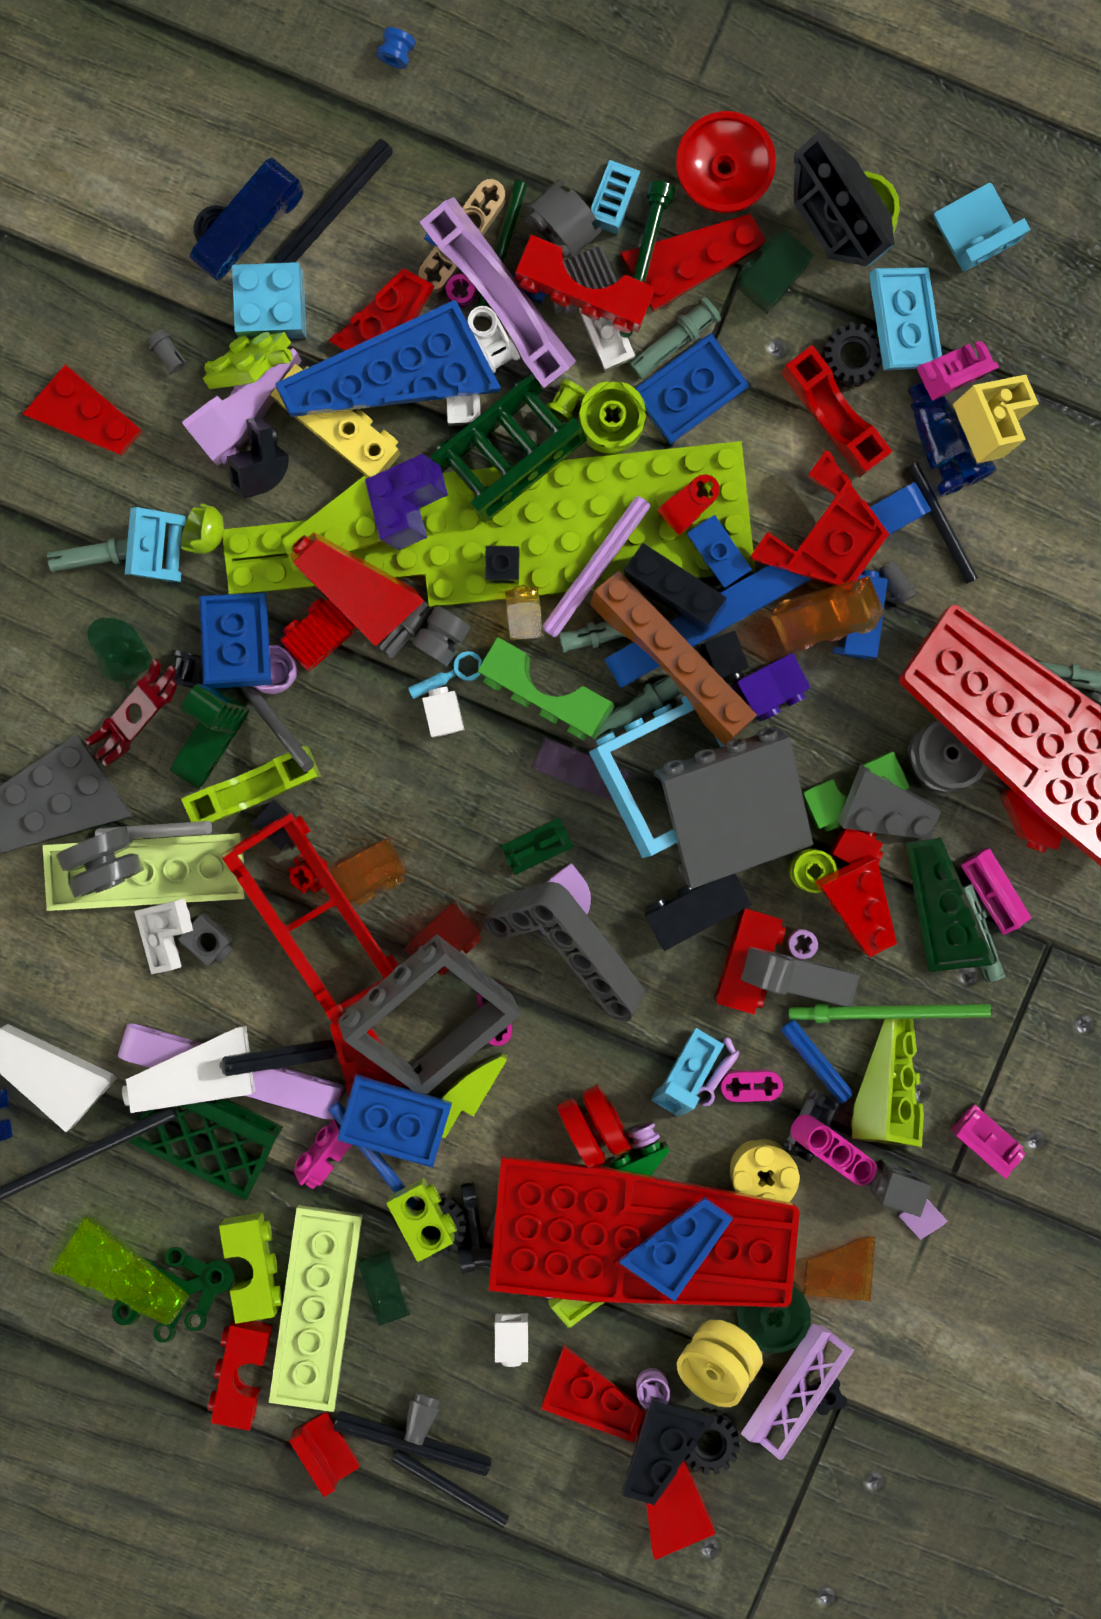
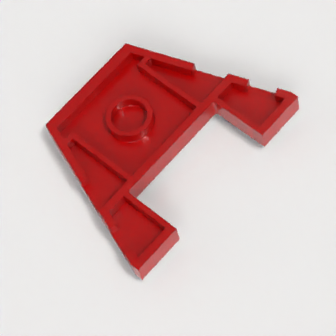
(839, 541)

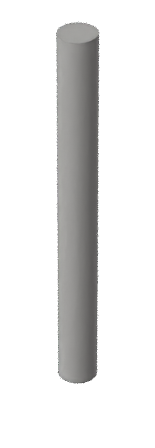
(164, 830)

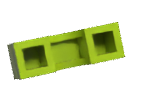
(248, 1238)

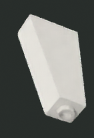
(191, 1076)
(51, 1077)

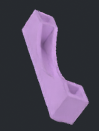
(473, 255)

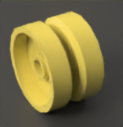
(719, 1363)

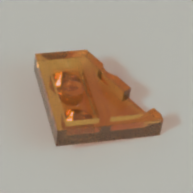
(842, 1271)

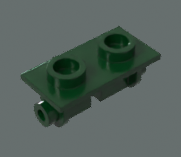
(537, 846)

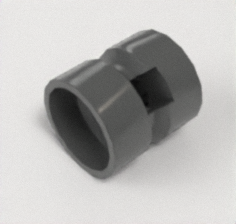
(441, 635)

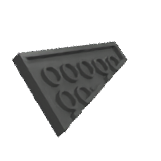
(57, 798)

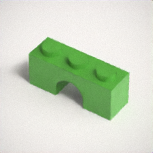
(826, 802)

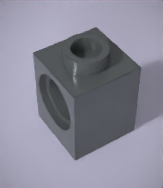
(193, 940)

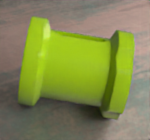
(566, 399)

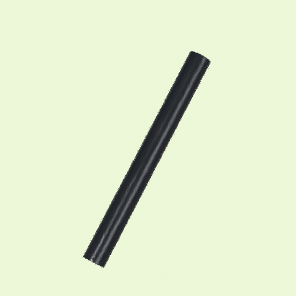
(943, 524)
(450, 1488)

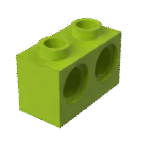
(414, 1221)

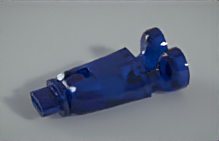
(946, 441)

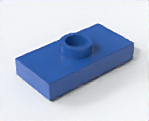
(718, 551)

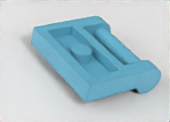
(147, 544)

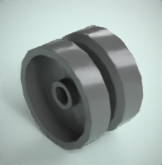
(933, 768)
(100, 862)

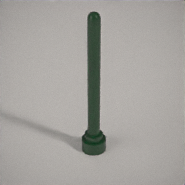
(660, 196)

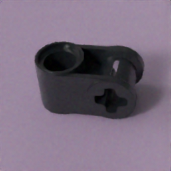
(188, 669)

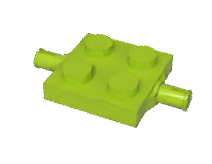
(248, 360)

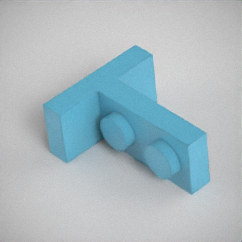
(688, 1074)

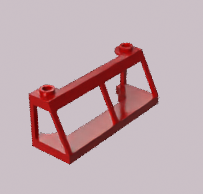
(297, 830)

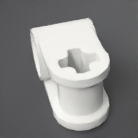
(495, 342)

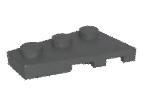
(885, 808)

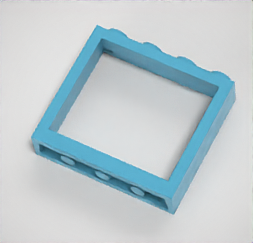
(617, 787)

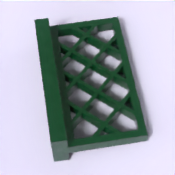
(223, 1114)

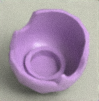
(282, 671)

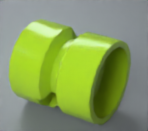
(808, 867)

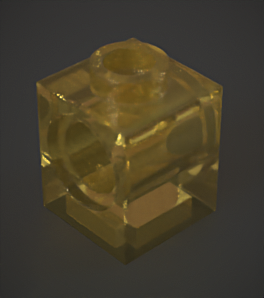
(524, 612)

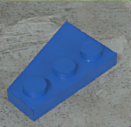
(679, 1248)

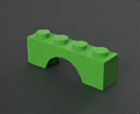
(581, 710)

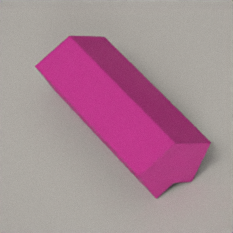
(996, 891)

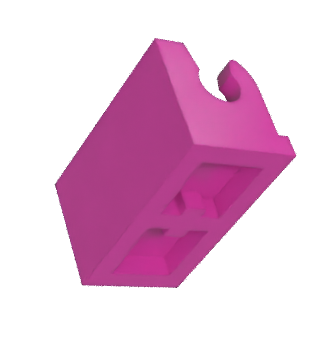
(956, 370)
(988, 1140)

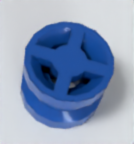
(395, 47)

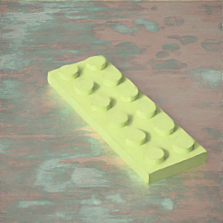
(172, 871)
(315, 1308)

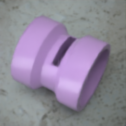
(658, 1390)

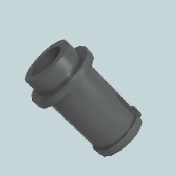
(166, 351)
(897, 583)

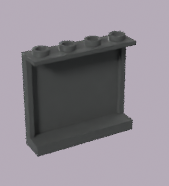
(735, 806)

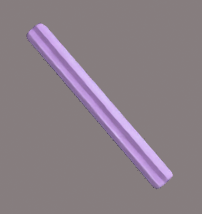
(596, 566)

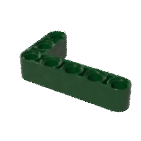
(218, 723)

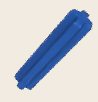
(817, 1061)

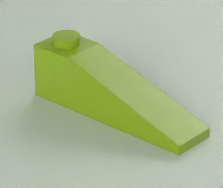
(887, 1099)

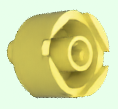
(768, 1157)

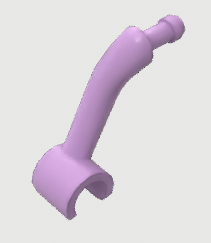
(720, 1072)

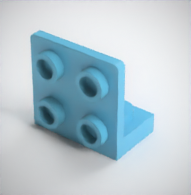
(978, 227)

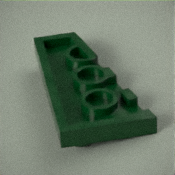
(945, 914)

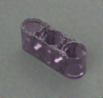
(572, 767)

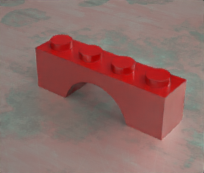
(621, 303)
(818, 391)

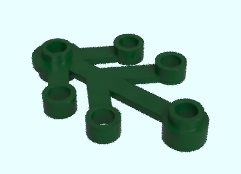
(192, 1286)

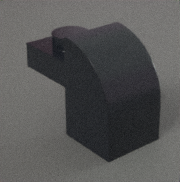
(262, 466)

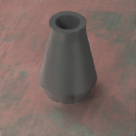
(421, 1415)

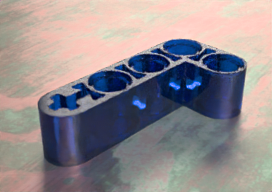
(245, 218)

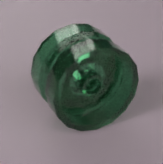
(780, 1329)

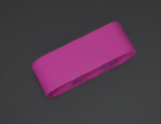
(833, 1150)

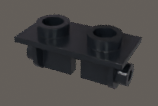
(820, 1108)

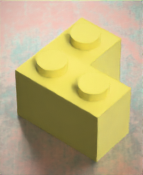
(992, 413)

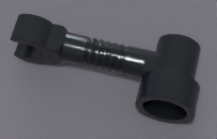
(476, 1253)

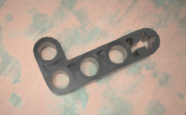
(798, 976)

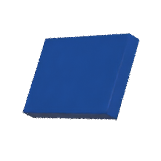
(691, 389)
(235, 640)
(394, 1121)

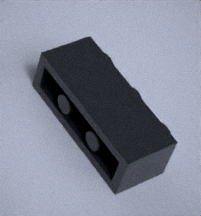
(675, 588)
(695, 910)

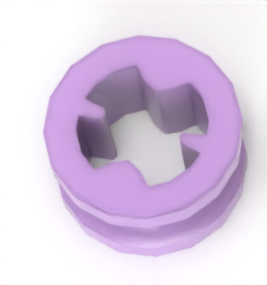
(812, 946)
(643, 1134)

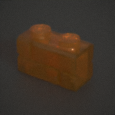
(370, 871)

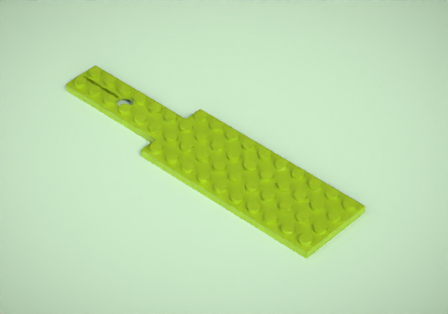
(552, 522)

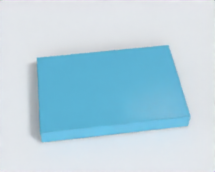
(905, 317)

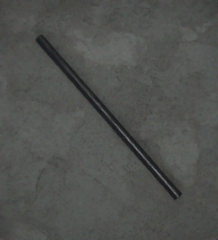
(88, 1152)

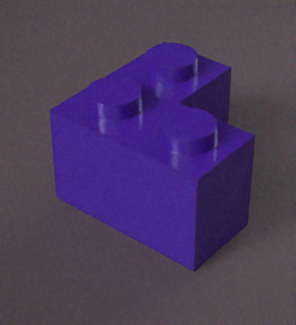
(400, 494)
(773, 686)

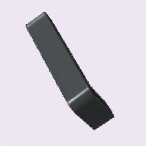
(575, 938)

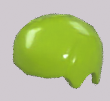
(202, 530)

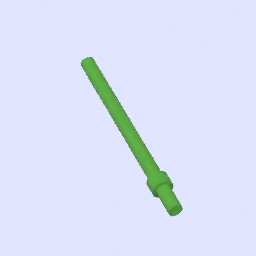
(824, 1012)

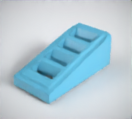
(607, 221)

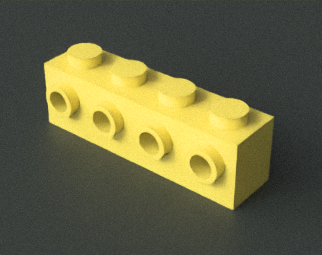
(350, 436)

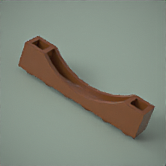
(705, 689)

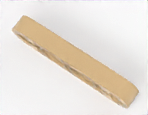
(492, 208)

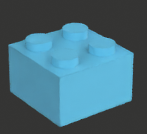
(269, 299)

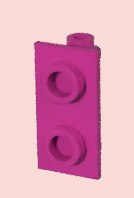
(312, 1165)

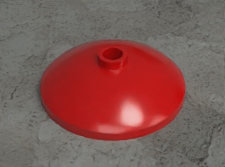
(730, 141)

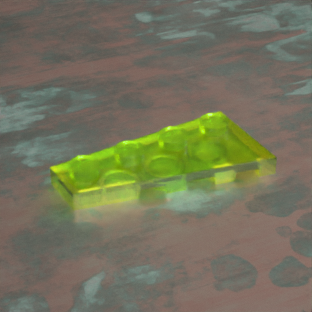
(109, 1265)

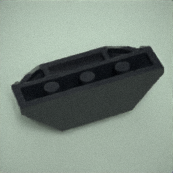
(840, 203)

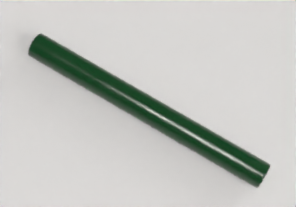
(507, 226)

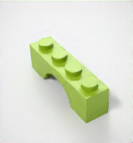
(249, 789)

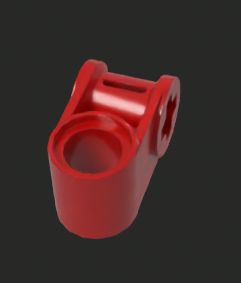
(686, 506)

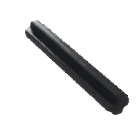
(277, 1057)

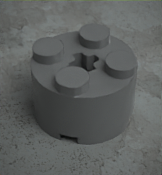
(563, 219)

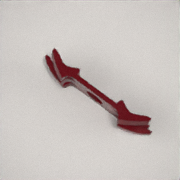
(121, 726)

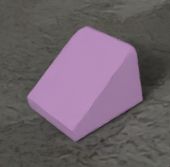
(929, 1221)

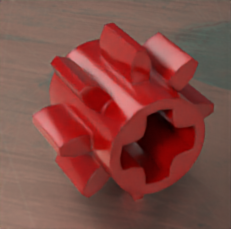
(302, 875)

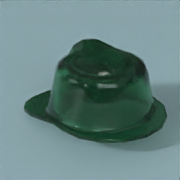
(118, 650)

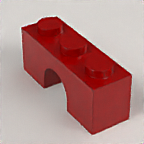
(234, 1401)

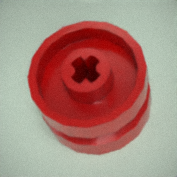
(596, 1125)

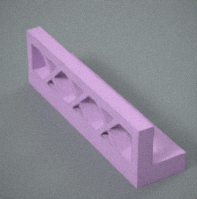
(787, 1384)

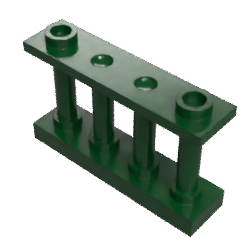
(513, 478)

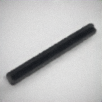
(334, 203)
(394, 1438)

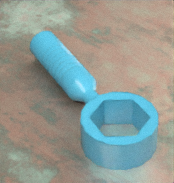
(442, 678)

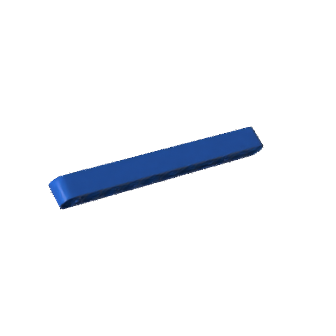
(760, 590)

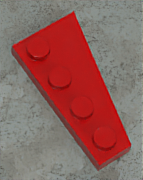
(695, 257)

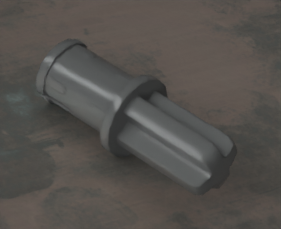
(404, 631)

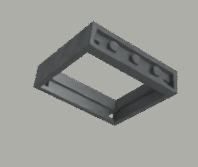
(453, 1049)

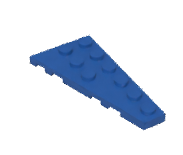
(408, 364)

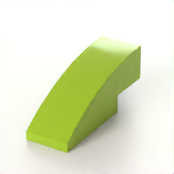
(472, 1088)

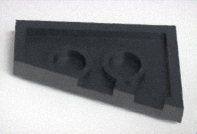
(662, 1445)

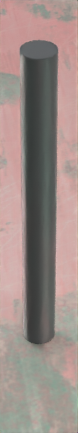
(277, 727)

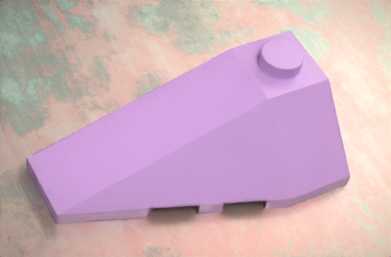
(222, 424)

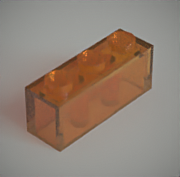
(828, 614)

